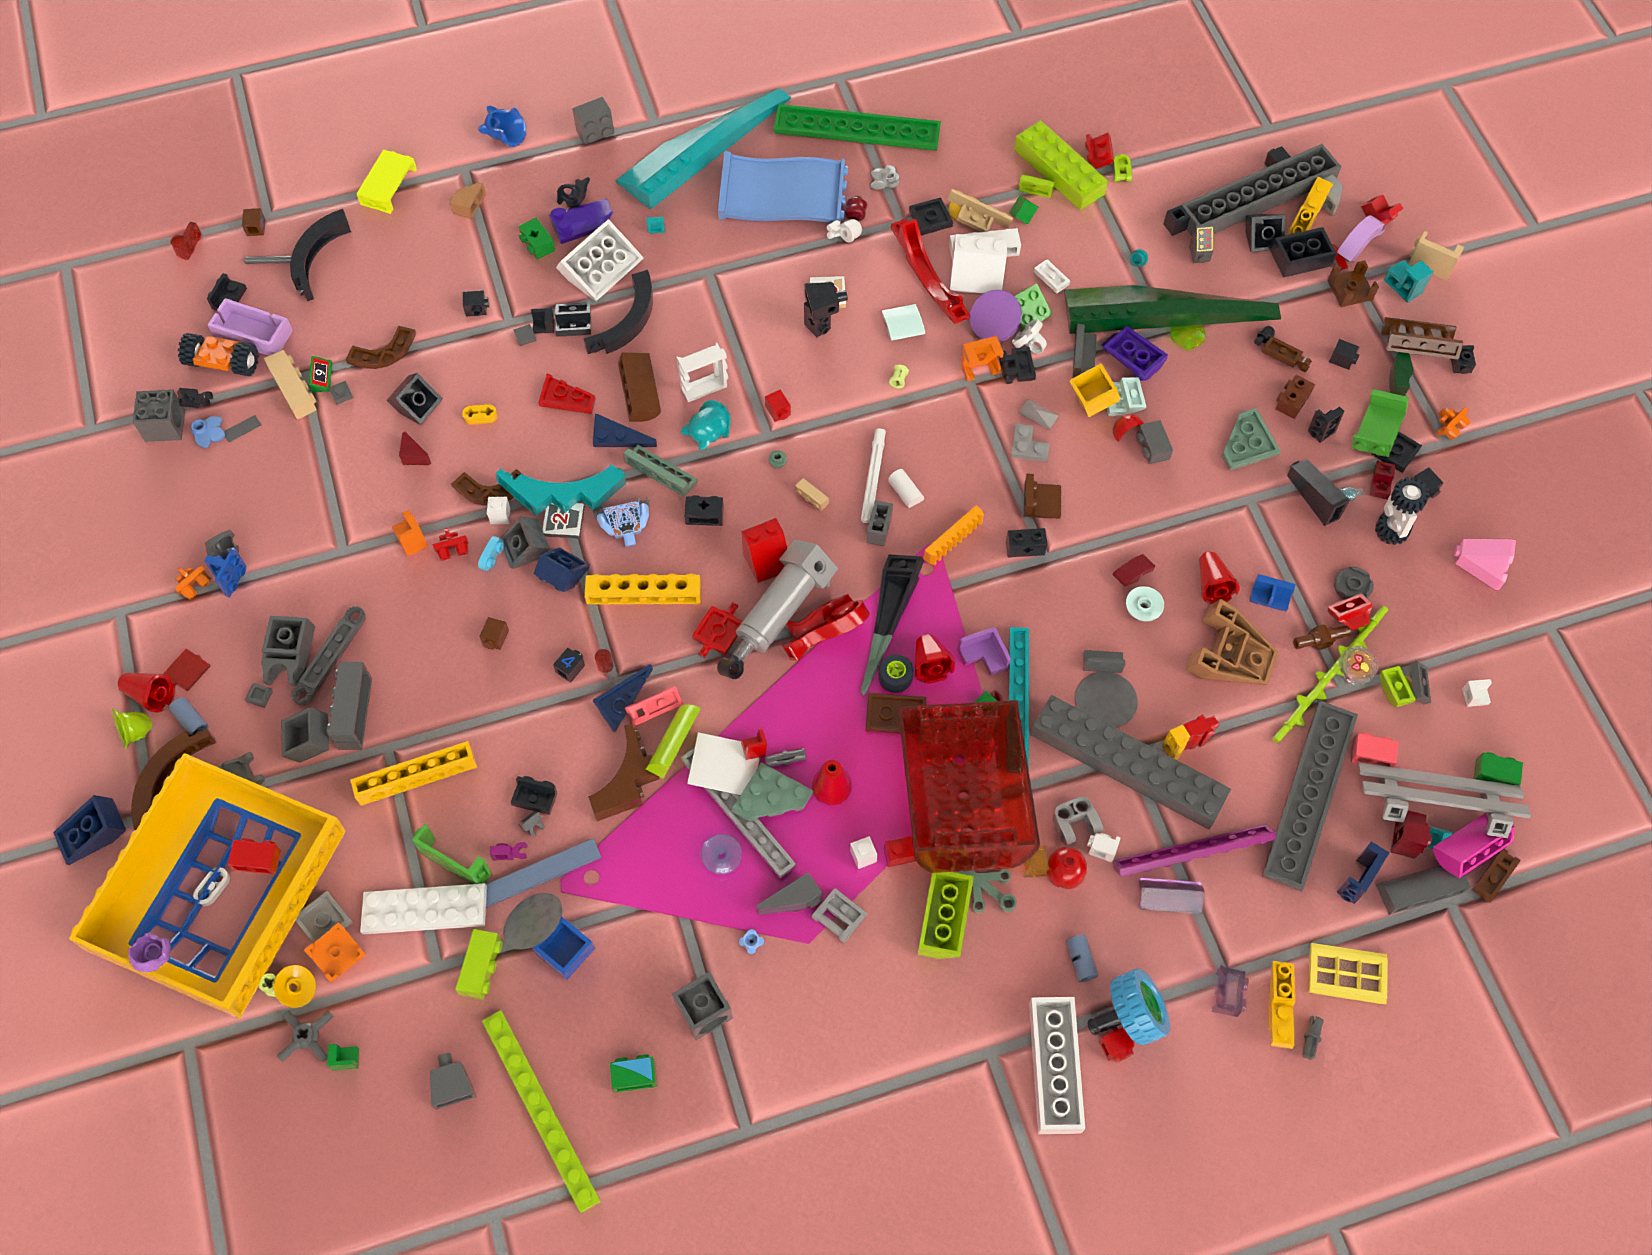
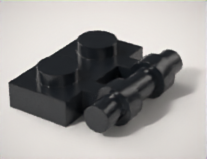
(1023, 365)

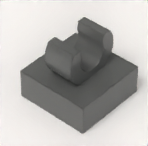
(530, 821)

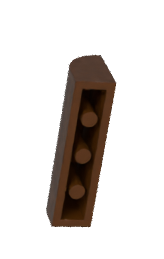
(639, 386)

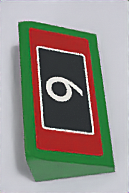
(320, 374)

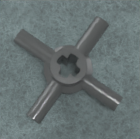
(298, 1039)

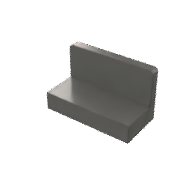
(1103, 661)

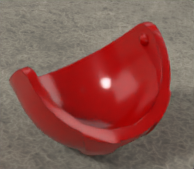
(1125, 423)

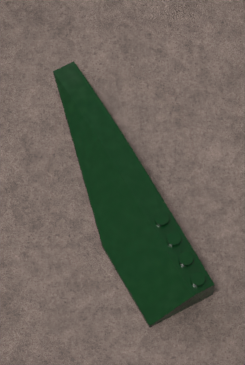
(1151, 307)

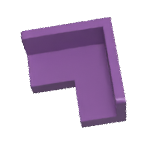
(986, 647)

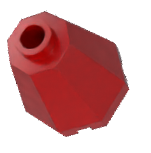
(932, 660)

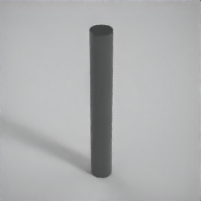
(267, 259)

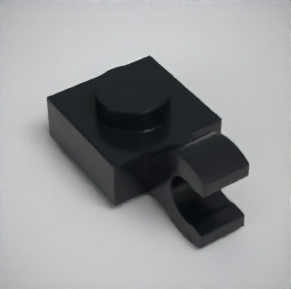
(191, 398)

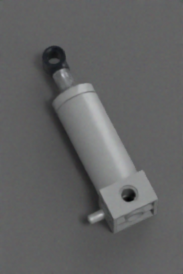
(804, 568)

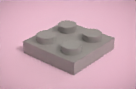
(321, 917)

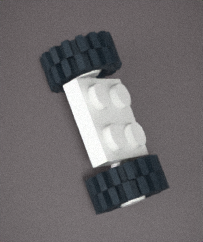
(1401, 510)

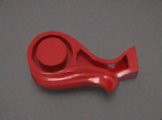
(824, 624)

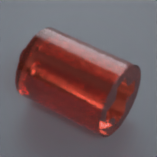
(604, 660)

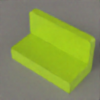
(1036, 186)

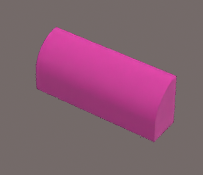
(1469, 847)

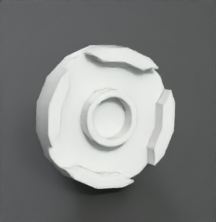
(1029, 336)

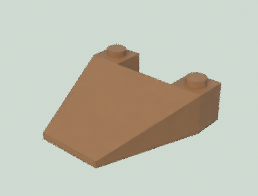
(1238, 651)

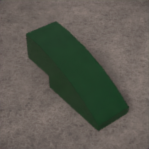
(1400, 374)

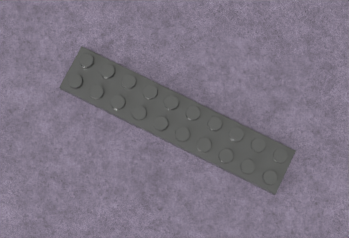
(1310, 796)

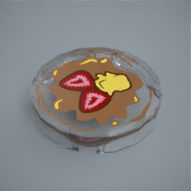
(1358, 665)

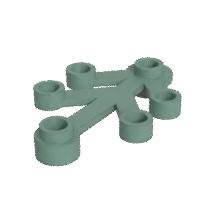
(980, 881)

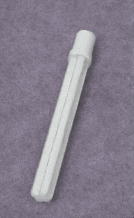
(873, 474)

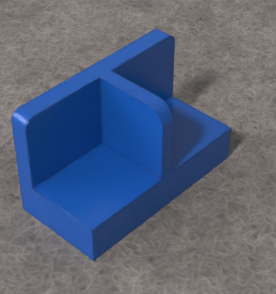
(1272, 592)

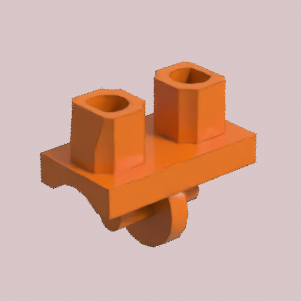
(1452, 419)
(185, 587)

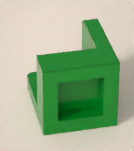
(1023, 209)
(342, 1058)

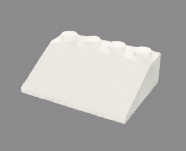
(600, 261)

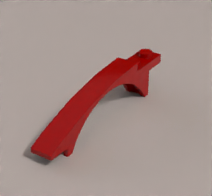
(910, 239)

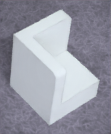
(1476, 692)

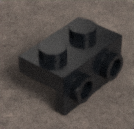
(534, 795)

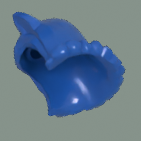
(504, 126)

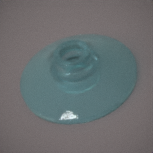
(719, 845)

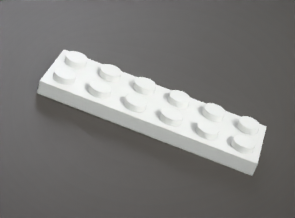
(423, 909)

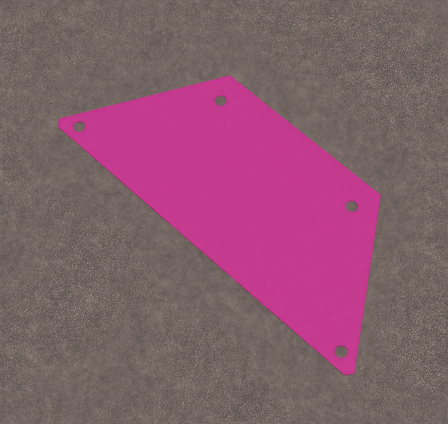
(818, 707)

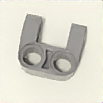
(1074, 816)

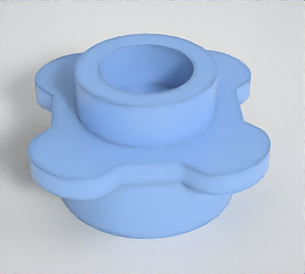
(751, 935)

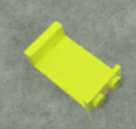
(384, 180)

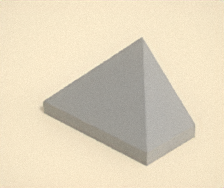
(1038, 414)

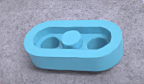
(490, 553)

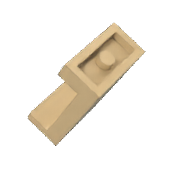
(1435, 256)

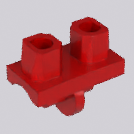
(442, 548)

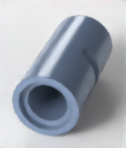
(187, 716)
(1081, 958)

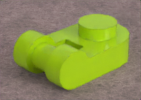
(1122, 163)

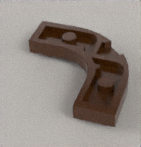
(385, 356)
(479, 493)

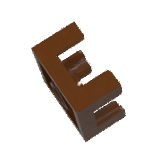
(1352, 286)

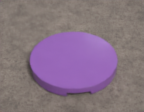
(996, 315)

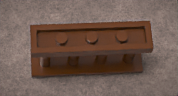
(1421, 338)

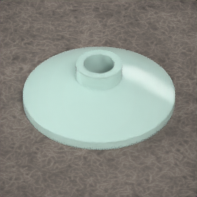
(1145, 596)

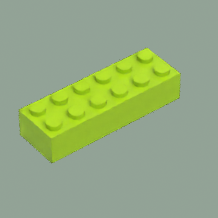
(1061, 165)

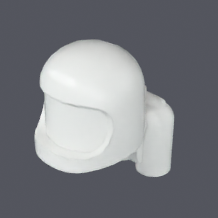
(847, 230)

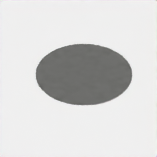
(1107, 698)
(532, 921)

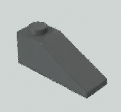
(794, 897)

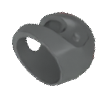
(221, 544)

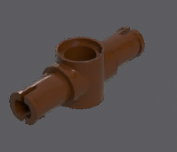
(1321, 637)

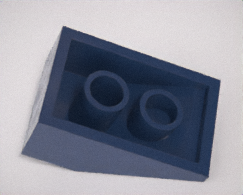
(89, 829)

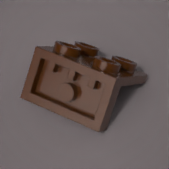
(1041, 499)

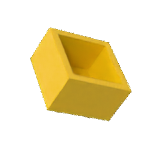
(1095, 390)

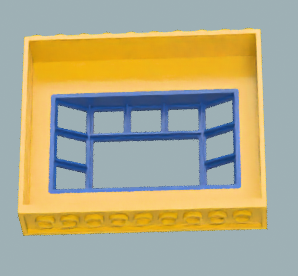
(165, 851)

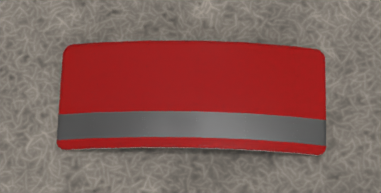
(1339, 260)

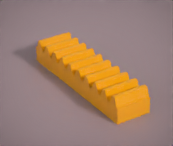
(953, 535)

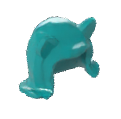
(708, 424)

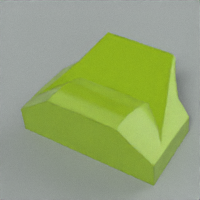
(1396, 687)

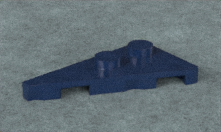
(613, 434)
(613, 702)

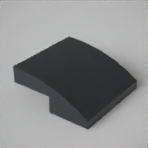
(573, 319)

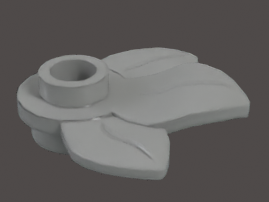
(885, 177)

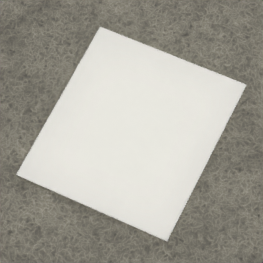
(721, 764)

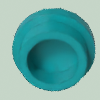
(1139, 257)

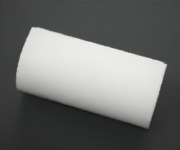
(905, 488)

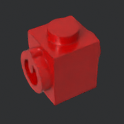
(1117, 1044)

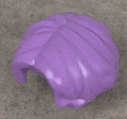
(149, 953)

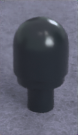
(1264, 335)

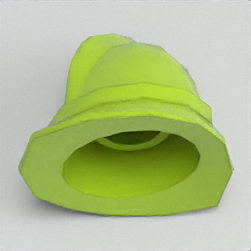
(131, 726)

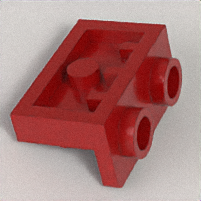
(1099, 150)

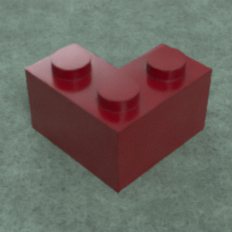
(1411, 836)

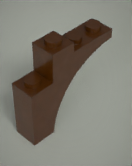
(625, 788)

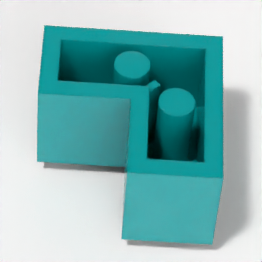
(1408, 280)

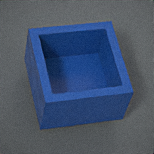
(564, 949)

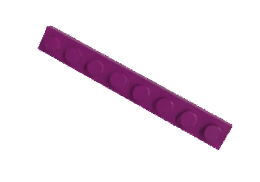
(1195, 849)

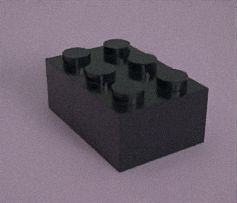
(1303, 252)

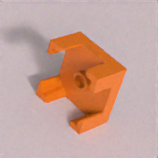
(981, 353)
(335, 952)

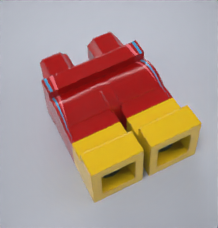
(1189, 735)

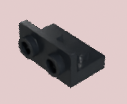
(226, 289)
(1326, 424)

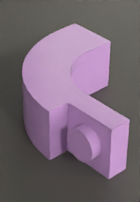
(1360, 237)

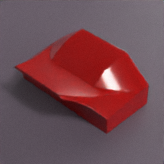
(1352, 612)

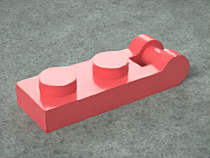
(654, 705)

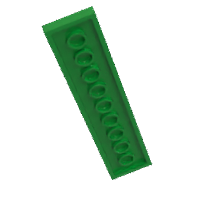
(857, 127)

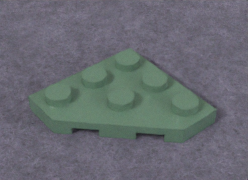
(1249, 441)
(770, 795)

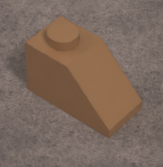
(467, 200)

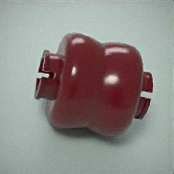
(856, 208)

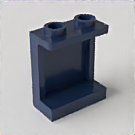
(1372, 858)

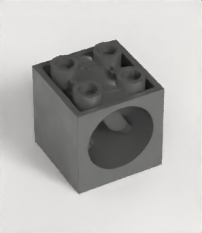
(158, 415)
(702, 1006)

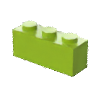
(479, 964)

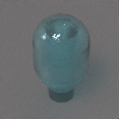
(1351, 492)

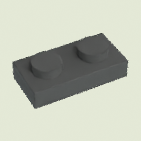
(1420, 682)

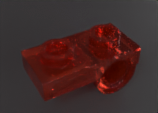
(185, 244)

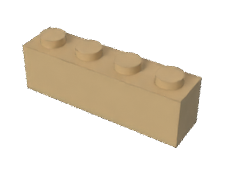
(290, 384)

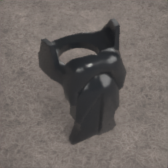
(577, 194)

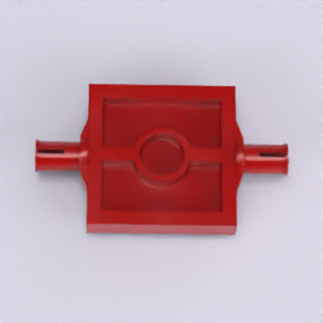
(717, 630)

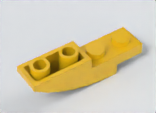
(1311, 206)
(1281, 1004)

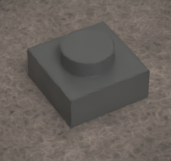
(341, 392)

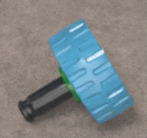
(1136, 1007)

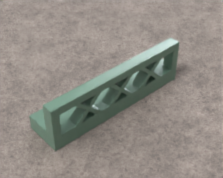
(659, 473)

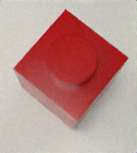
(778, 405)

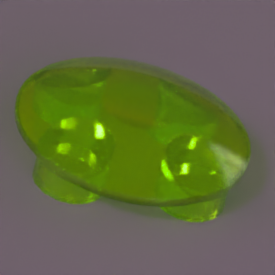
(1188, 336)

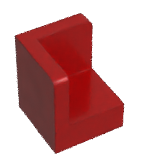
(755, 746)

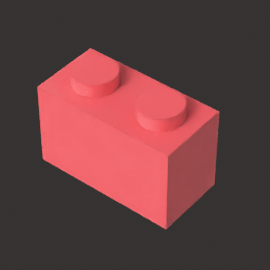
(1374, 750)

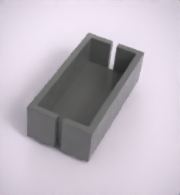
(349, 706)

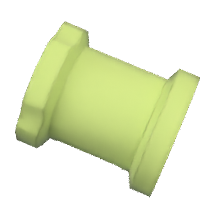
(898, 376)
(264, 984)

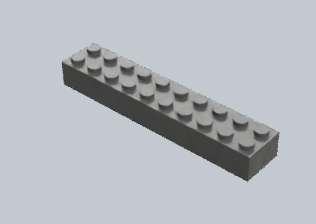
(1261, 190)
(1130, 762)

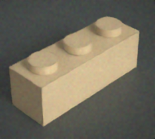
(812, 494)

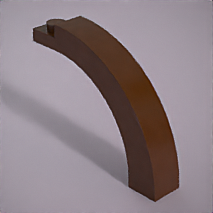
(160, 767)

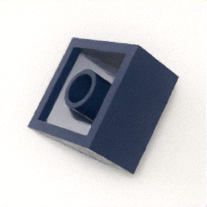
(560, 569)

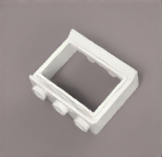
(709, 383)

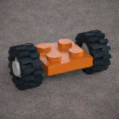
(218, 354)

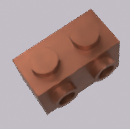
(1295, 396)

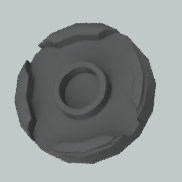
(1353, 582)

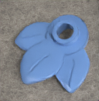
(209, 432)

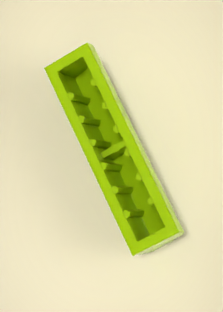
(673, 740)

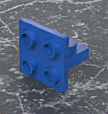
(227, 571)

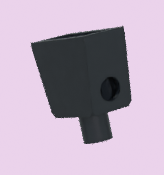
(823, 299)

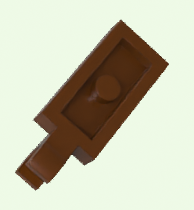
(1286, 354)

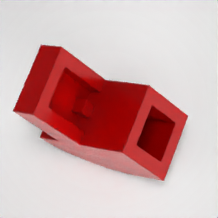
(1380, 209)

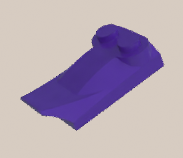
(579, 220)
(1135, 353)

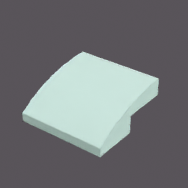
(903, 322)
(1131, 397)

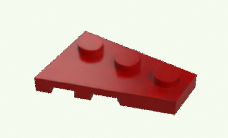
(562, 396)

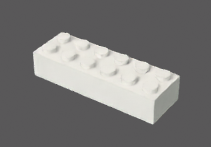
(1056, 1065)

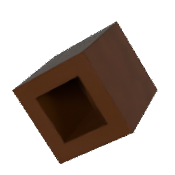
(253, 222)
(494, 633)

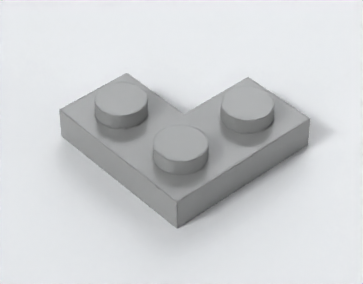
(1025, 448)

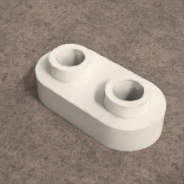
(215, 888)

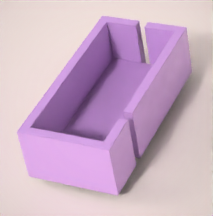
(250, 326)

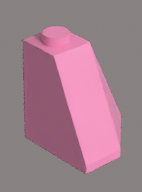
(1486, 559)

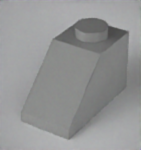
(1333, 198)

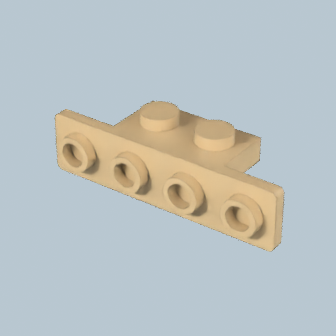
(977, 214)

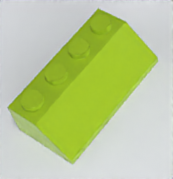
(945, 915)

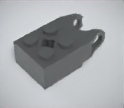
(286, 647)

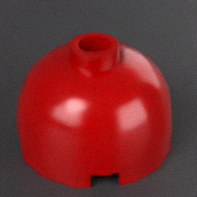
(1067, 868)

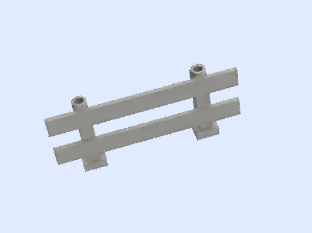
(1396, 809)

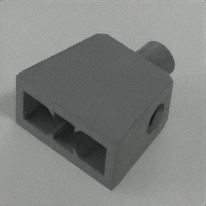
(449, 1083)

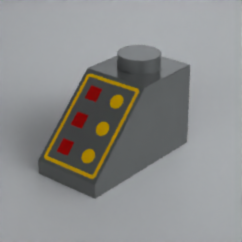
(1202, 243)

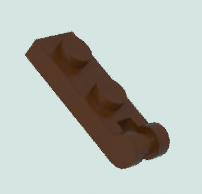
(1496, 875)

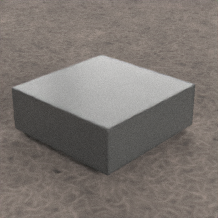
(524, 335)
(259, 695)

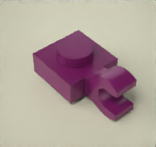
(506, 852)

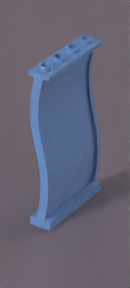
(782, 189)

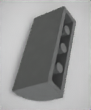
(1420, 889)

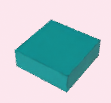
(655, 225)

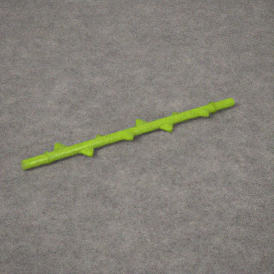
(1325, 678)

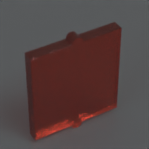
(187, 669)

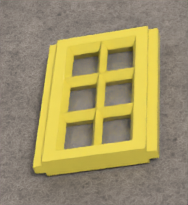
(1348, 973)

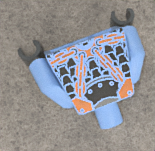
(624, 520)

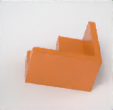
(409, 534)

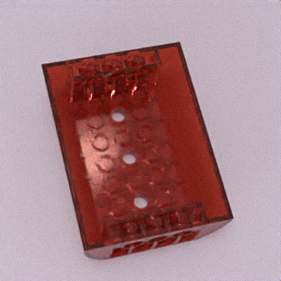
(992, 775)

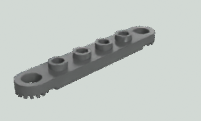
(328, 655)

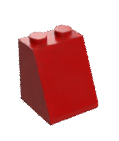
(763, 548)

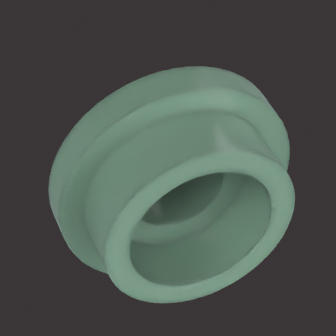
(777, 463)

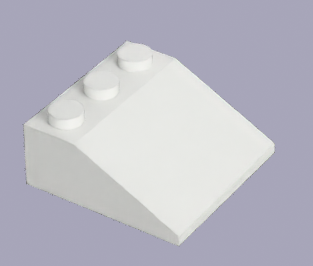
(977, 264)

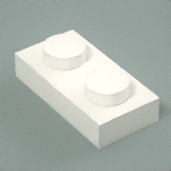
(1051, 276)

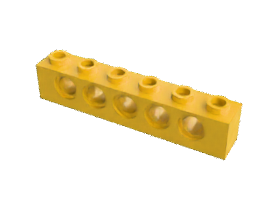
(651, 595)
(413, 773)

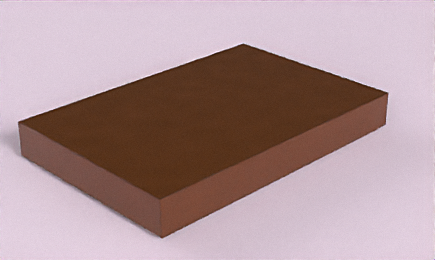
(883, 711)

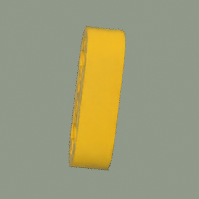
(479, 414)

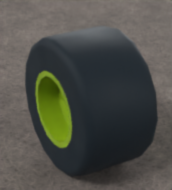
(899, 667)

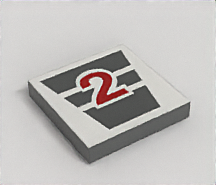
(563, 524)

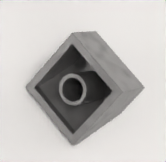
(524, 542)

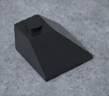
(1263, 229)

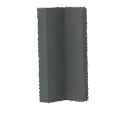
(1083, 351)

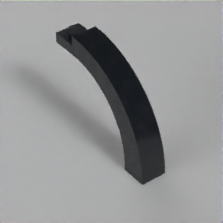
(311, 243)
(632, 323)

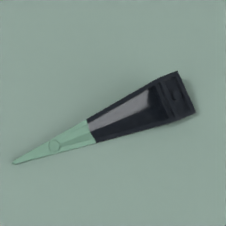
(897, 586)

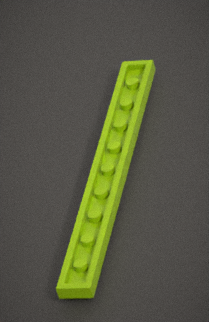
(541, 1112)

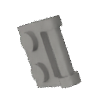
(844, 910)

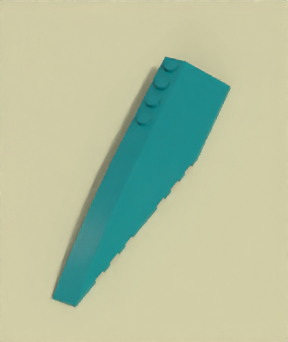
(689, 153)

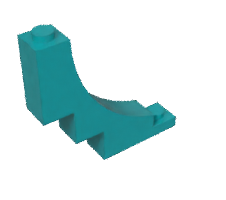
(538, 494)

